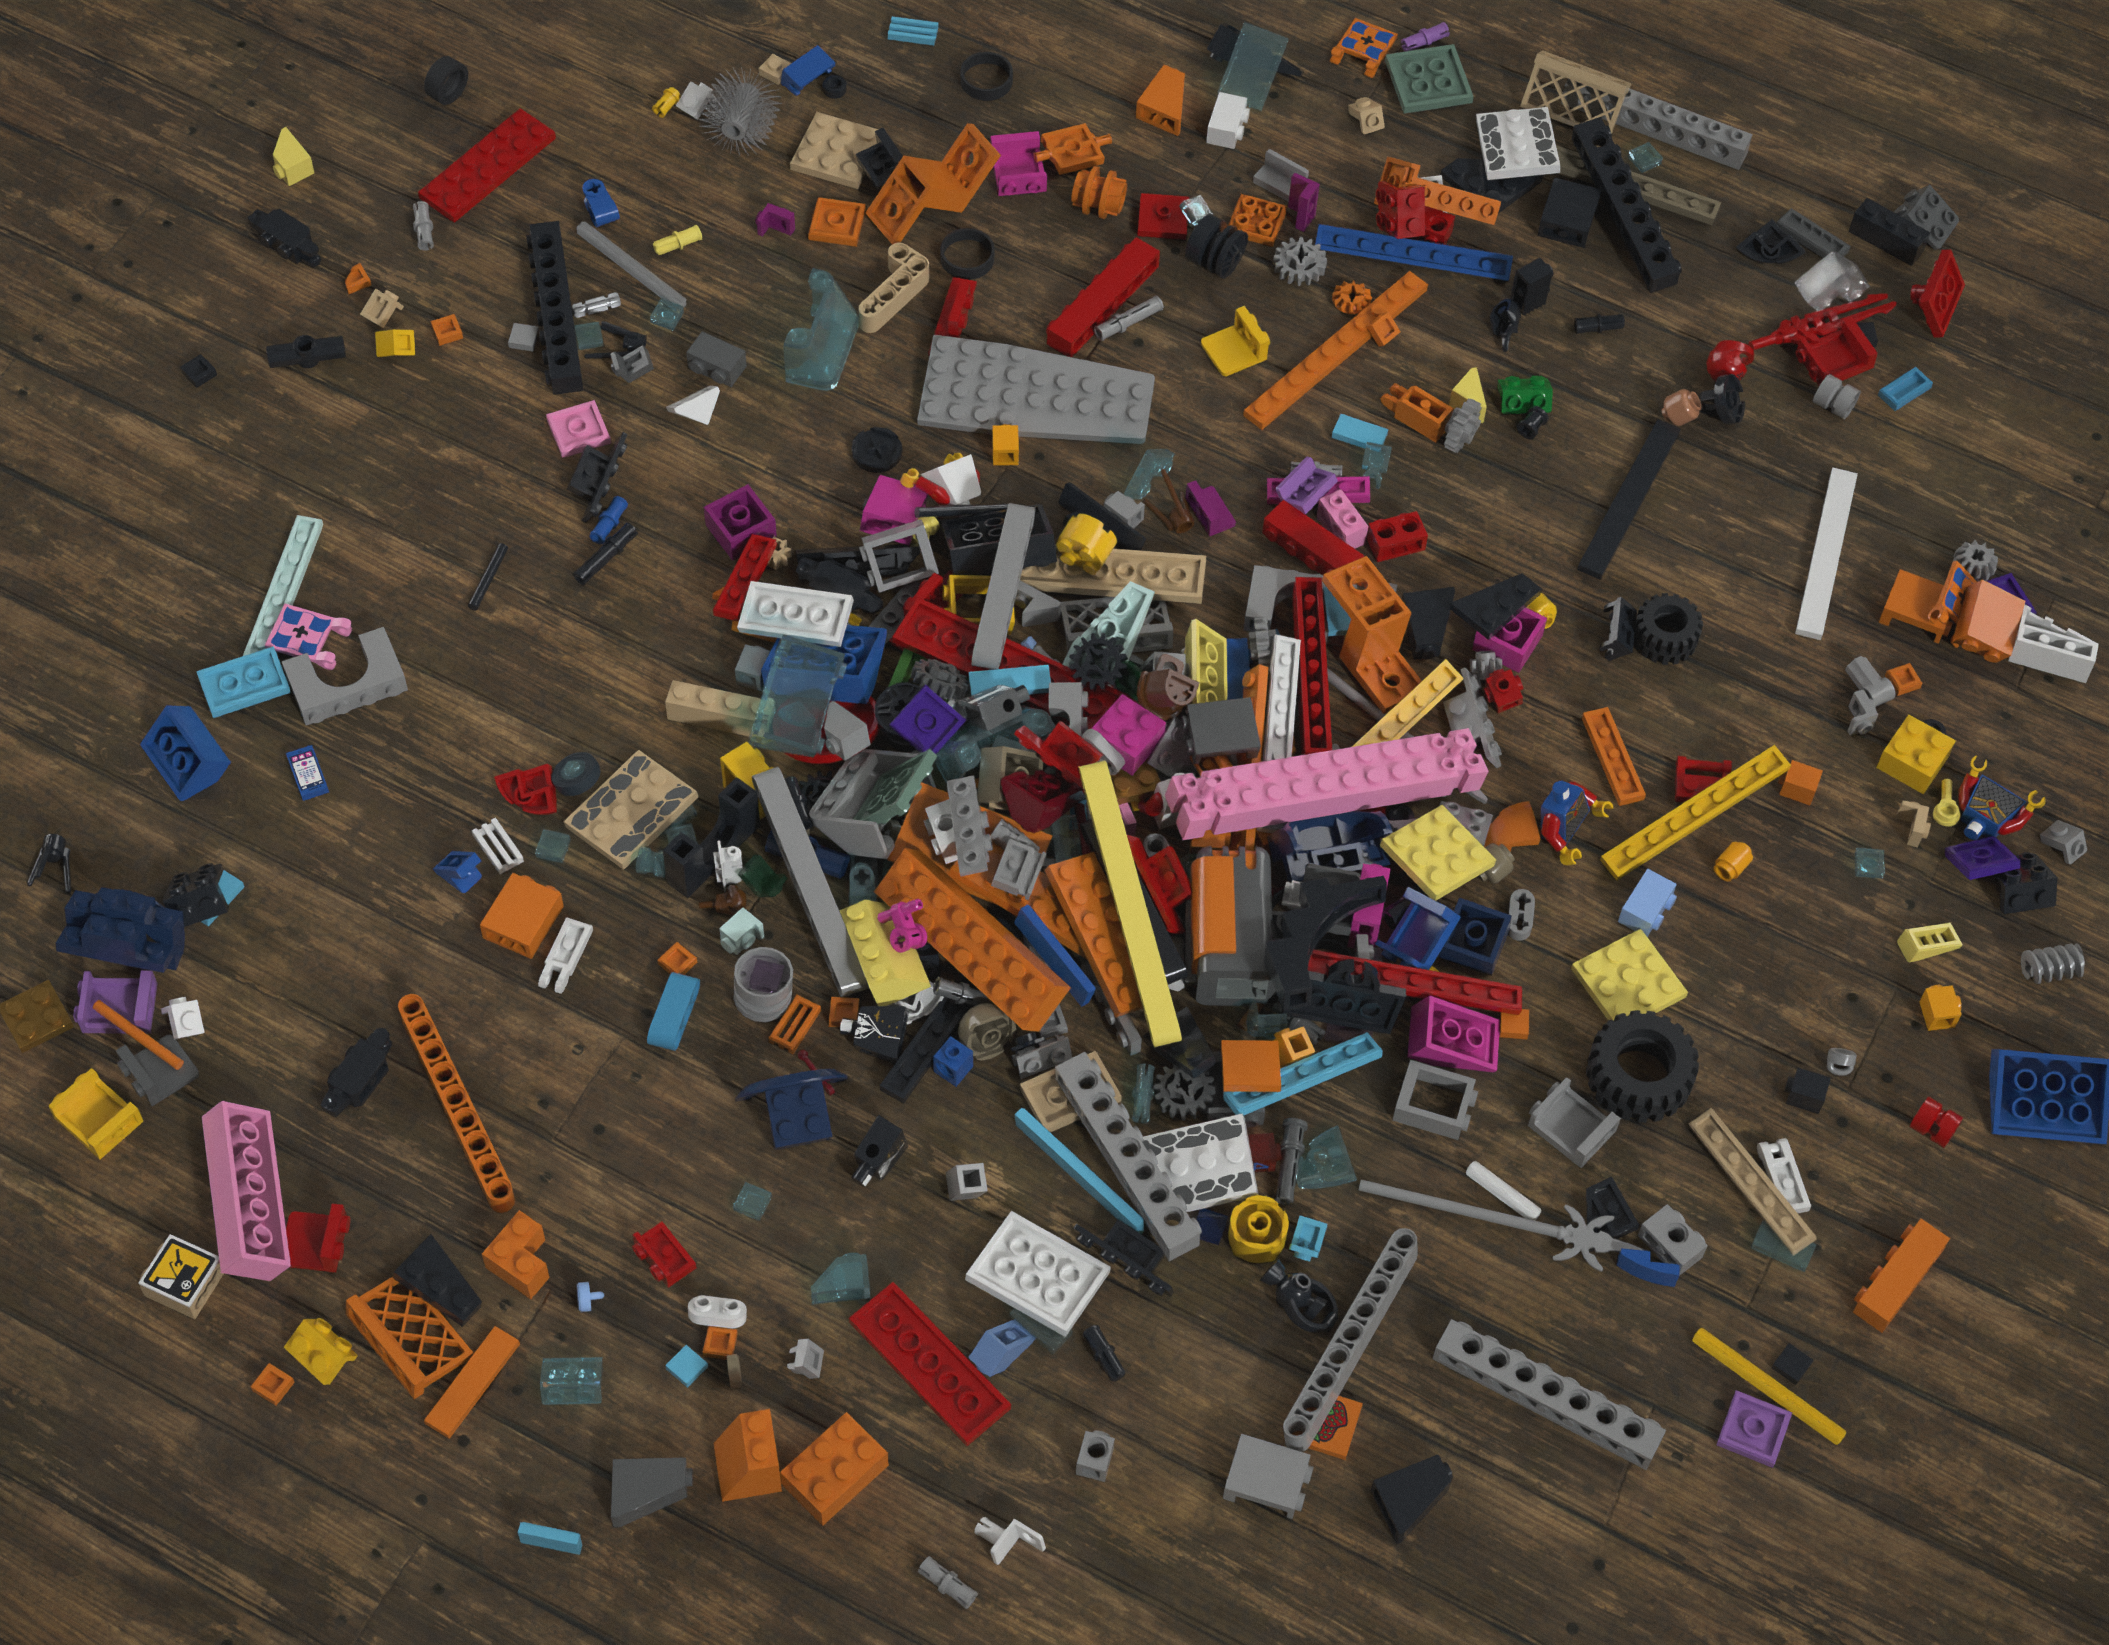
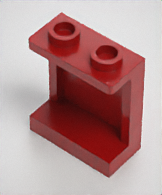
(1838, 354)

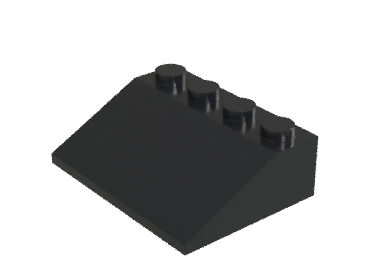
(974, 542)

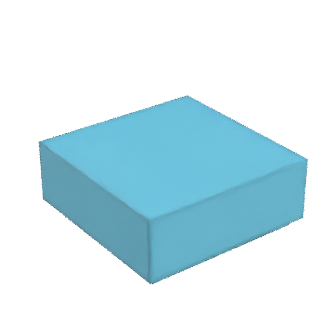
(686, 1366)

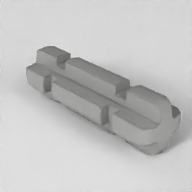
(596, 305)

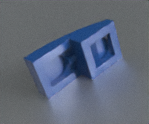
(1639, 1265)

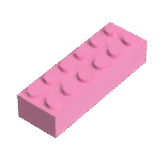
(245, 1191)

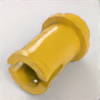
(665, 103)

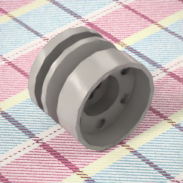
(759, 1004)

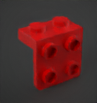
(1401, 210)
(317, 1239)

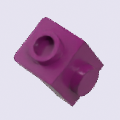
(775, 218)

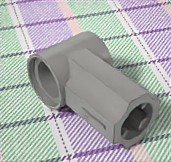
(1866, 678)

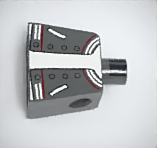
(994, 706)

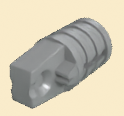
(1004, 831)

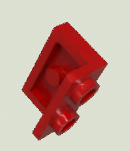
(664, 1254)

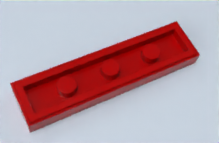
(747, 569)

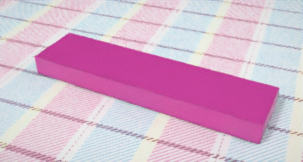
(1355, 488)

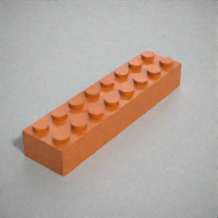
(975, 941)

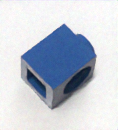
(953, 1061)

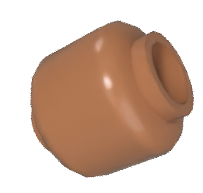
(1681, 407)

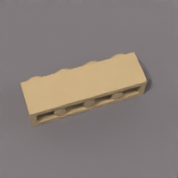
(711, 708)

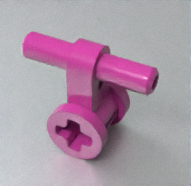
(904, 925)

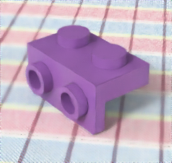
(1305, 485)

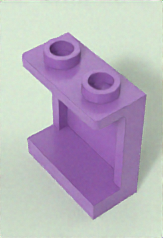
(127, 996)

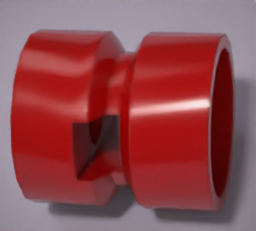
(1936, 1122)

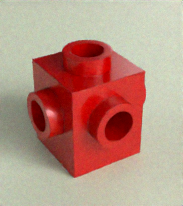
(1503, 690)

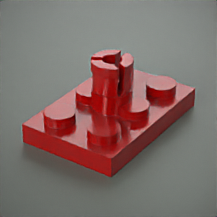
(1940, 294)

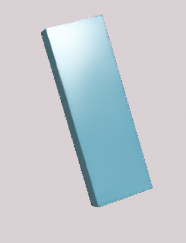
(1034, 678)

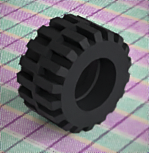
(1673, 613)

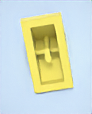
(1469, 388)

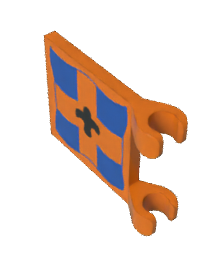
(1366, 43)
(1952, 596)

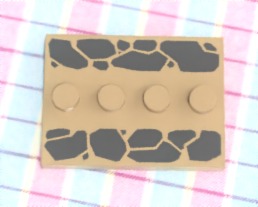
(631, 809)

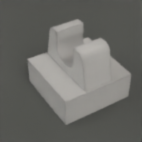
(807, 1359)

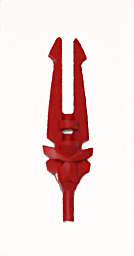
(1795, 329)

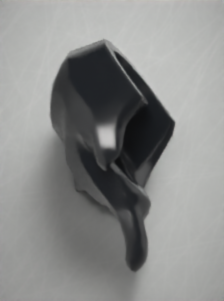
(1505, 319)

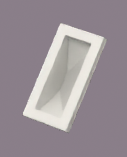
(697, 405)

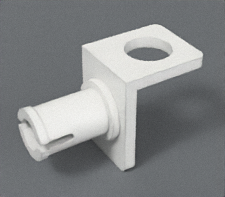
(1005, 1539)

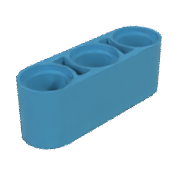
(673, 1011)

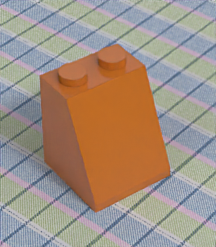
(748, 1457)

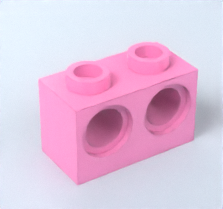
(1342, 519)

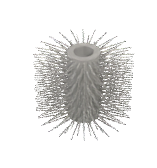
(740, 111)

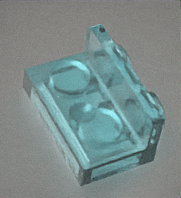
(571, 1380)

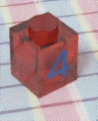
(1264, 1152)

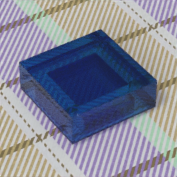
(1212, 1225)

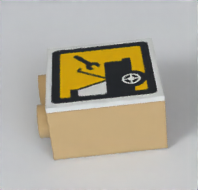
(181, 1276)

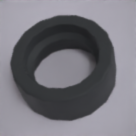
(437, 75)

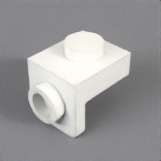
(694, 99)
(184, 1017)

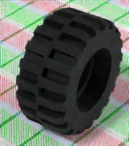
(1635, 1097)

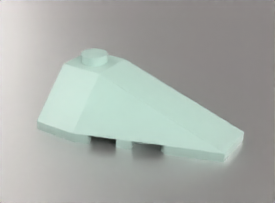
(1120, 620)

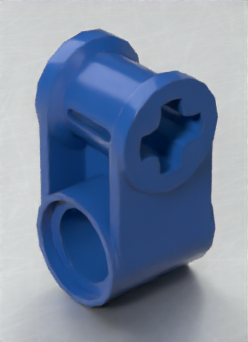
(599, 203)

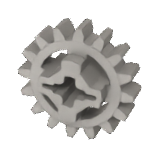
(1288, 260)
(1462, 425)
(1261, 641)

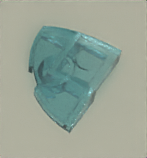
(1326, 1162)

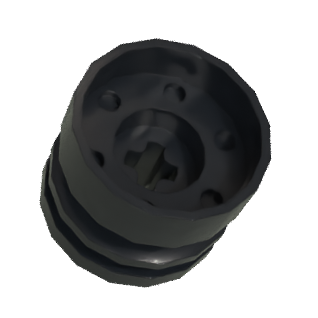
(1216, 246)
(888, 707)

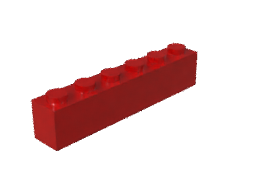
(1102, 297)

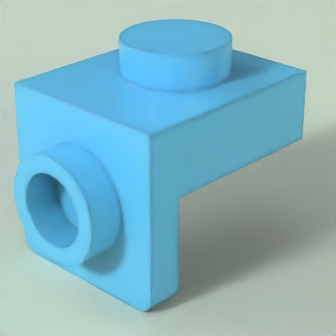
(1308, 1238)

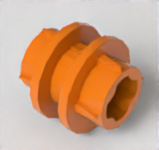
(1099, 192)

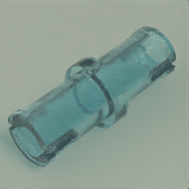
(1143, 1093)

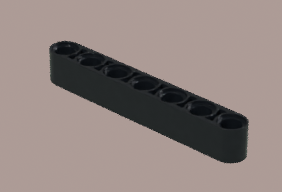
(1170, 958)

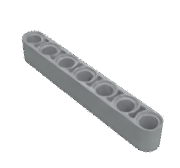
(1003, 586)

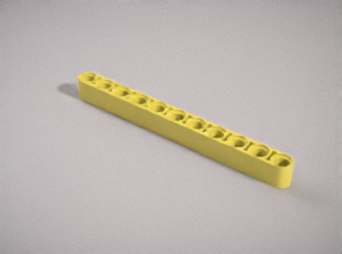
(1130, 904)

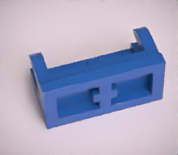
(806, 70)

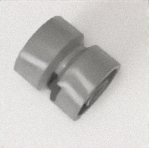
(1836, 396)

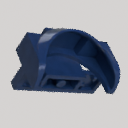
(1331, 841)
(115, 927)

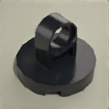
(1725, 400)

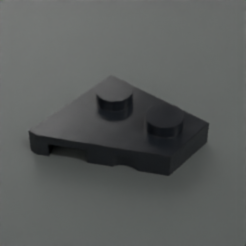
(1607, 1200)

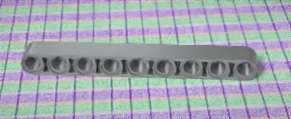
(810, 882)
(1346, 1350)

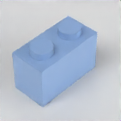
(1648, 902)

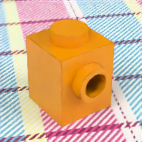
(1940, 1007)
(1293, 1045)

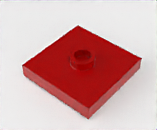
(1162, 216)

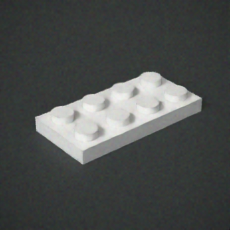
(795, 612)

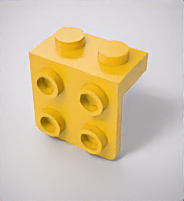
(1237, 345)

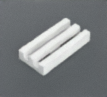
(487, 830)

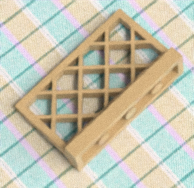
(1576, 73)

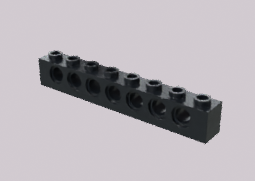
(1656, 275)
(555, 308)

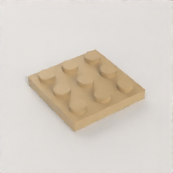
(831, 150)

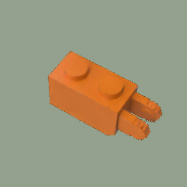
(1418, 410)

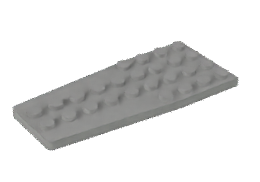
(1043, 393)

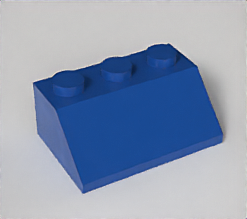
(184, 751)

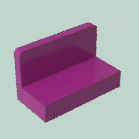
(1303, 200)
(1209, 508)

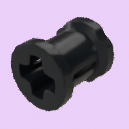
(1533, 421)

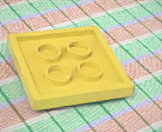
(1438, 852)
(1629, 977)

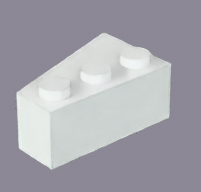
(2052, 649)

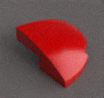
(529, 789)

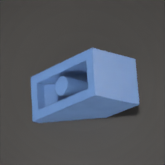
(1000, 1347)

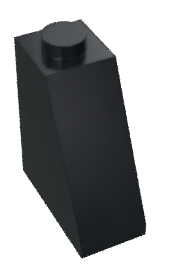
(1428, 620)
(1411, 1494)

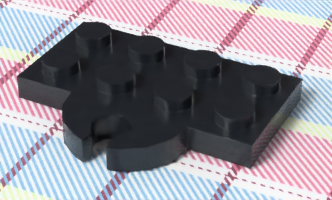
(1352, 999)

